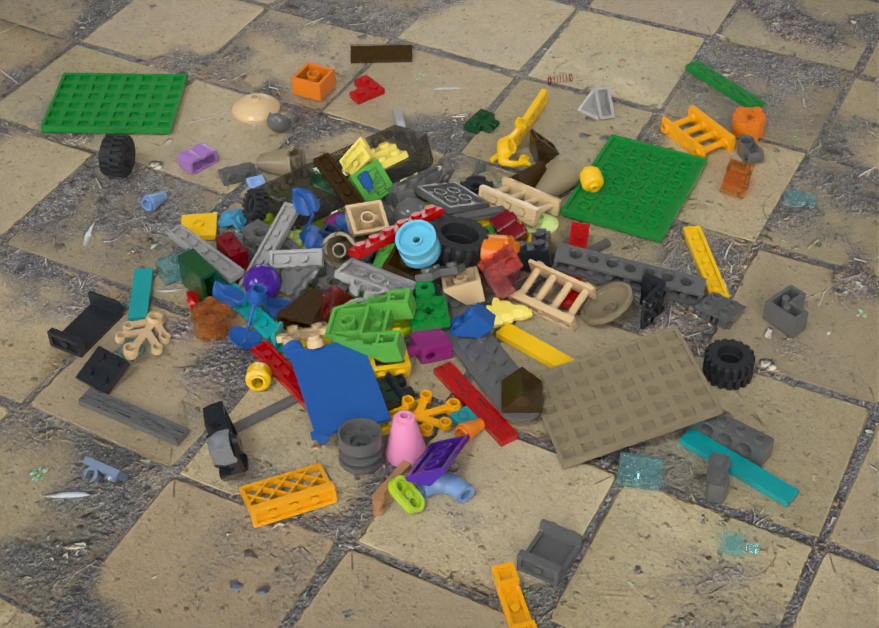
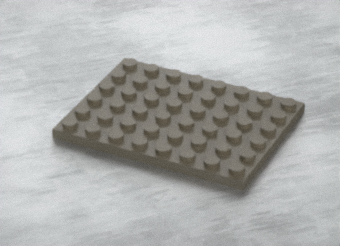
(624, 396)

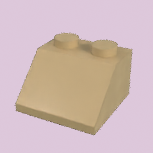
(365, 218)
(464, 286)

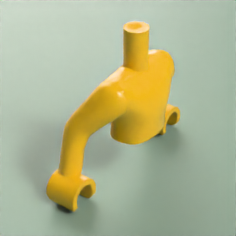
(507, 147)

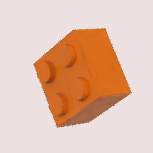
(313, 81)

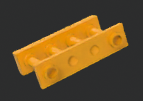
(702, 123)

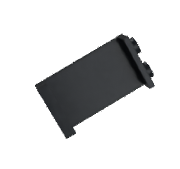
(88, 326)

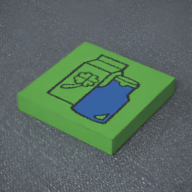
(371, 181)

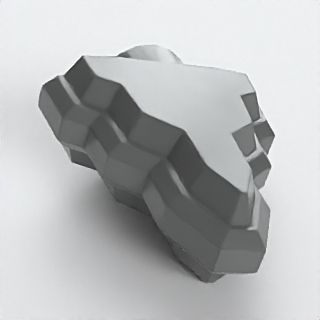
(297, 279)

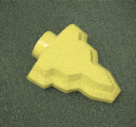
(508, 312)

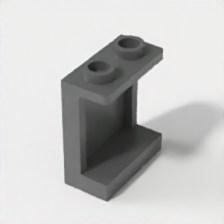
(550, 553)

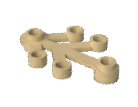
(153, 320)
(311, 335)

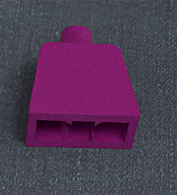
(430, 346)

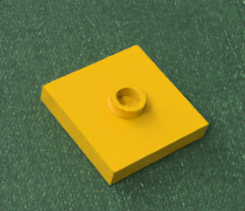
(202, 225)

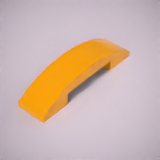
(511, 596)

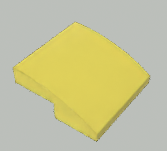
(356, 157)

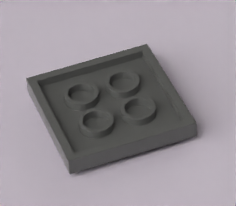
(451, 197)

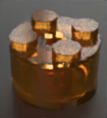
(737, 178)
(211, 319)

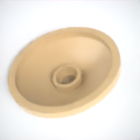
(255, 108)

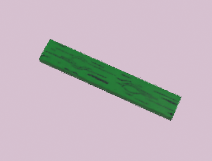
(724, 85)

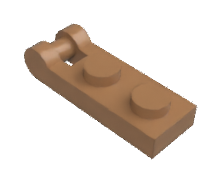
(382, 496)

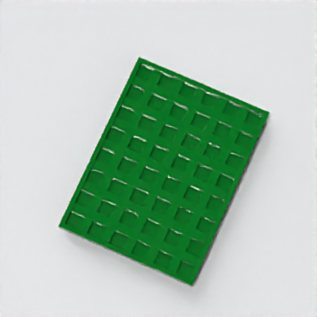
(115, 103)

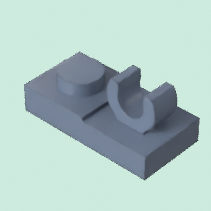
(97, 467)

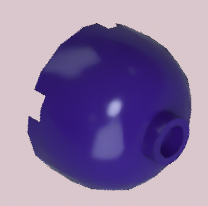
(264, 275)

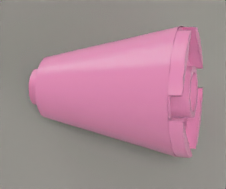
(404, 440)

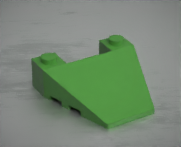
(370, 324)

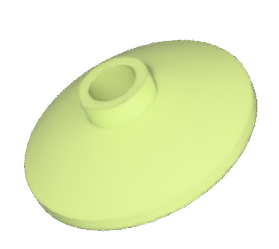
(545, 221)

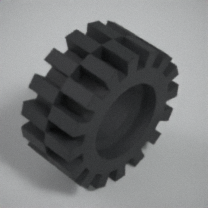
(256, 204)

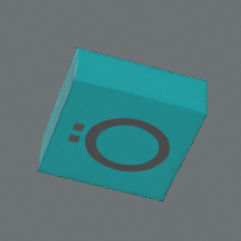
(462, 415)

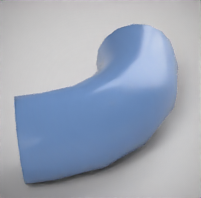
(450, 485)

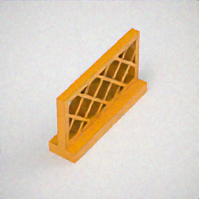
(288, 503)

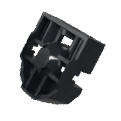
(224, 442)

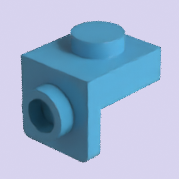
(233, 217)

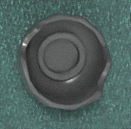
(278, 122)

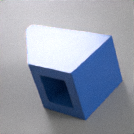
(473, 322)

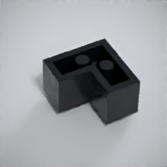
(538, 249)

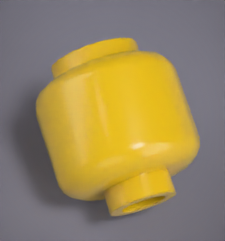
(591, 179)
(258, 376)

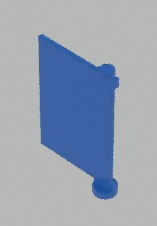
(335, 387)

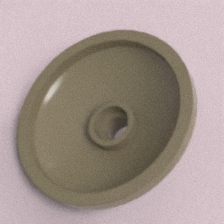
(611, 303)

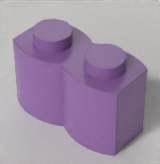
(197, 158)

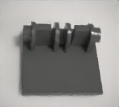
(718, 309)

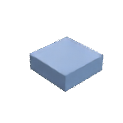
(255, 181)

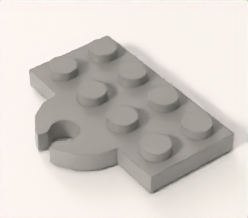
(370, 279)

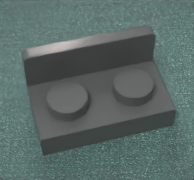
(237, 173)

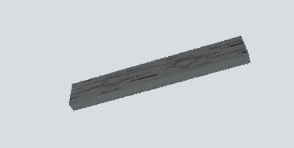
(134, 416)

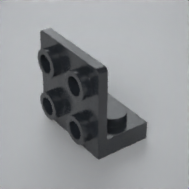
(651, 298)

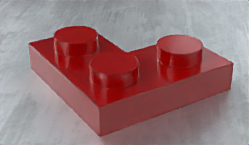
(366, 90)

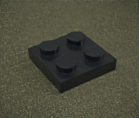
(103, 370)

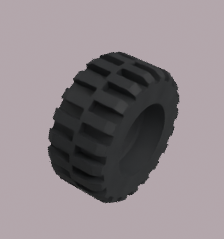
(459, 240)

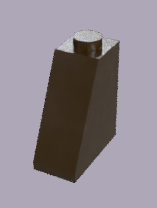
(303, 310)

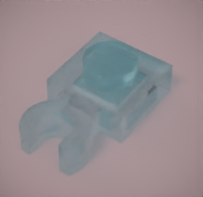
(798, 198)

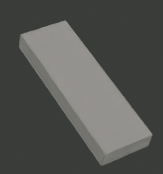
(296, 257)

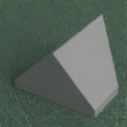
(598, 104)

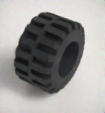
(117, 155)
(728, 364)

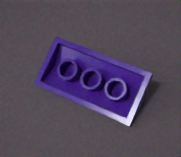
(436, 460)

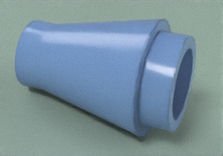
(152, 201)

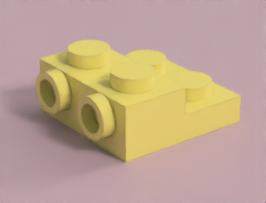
(388, 154)

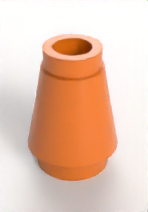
(470, 427)

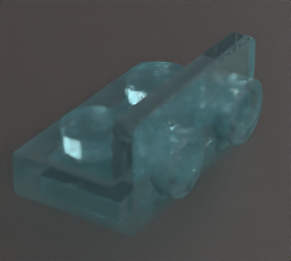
(639, 471)

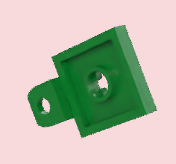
(428, 302)

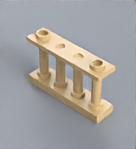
(521, 199)
(551, 312)

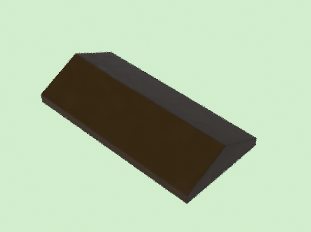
(381, 53)

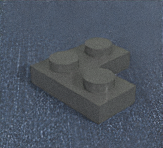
(436, 271)

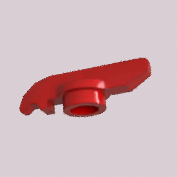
(192, 298)

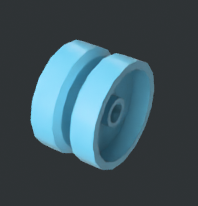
(418, 244)

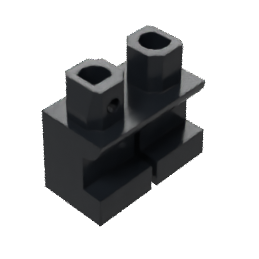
(392, 390)

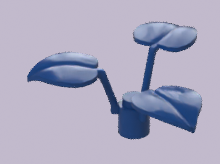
(306, 204)
(256, 296)

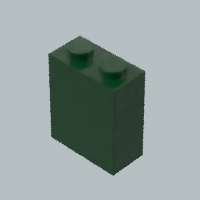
(197, 273)

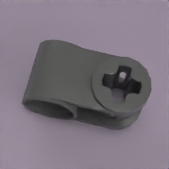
(749, 150)

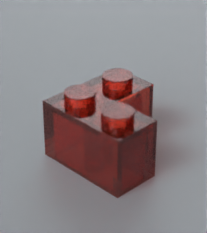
(497, 268)

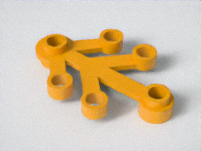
(426, 416)

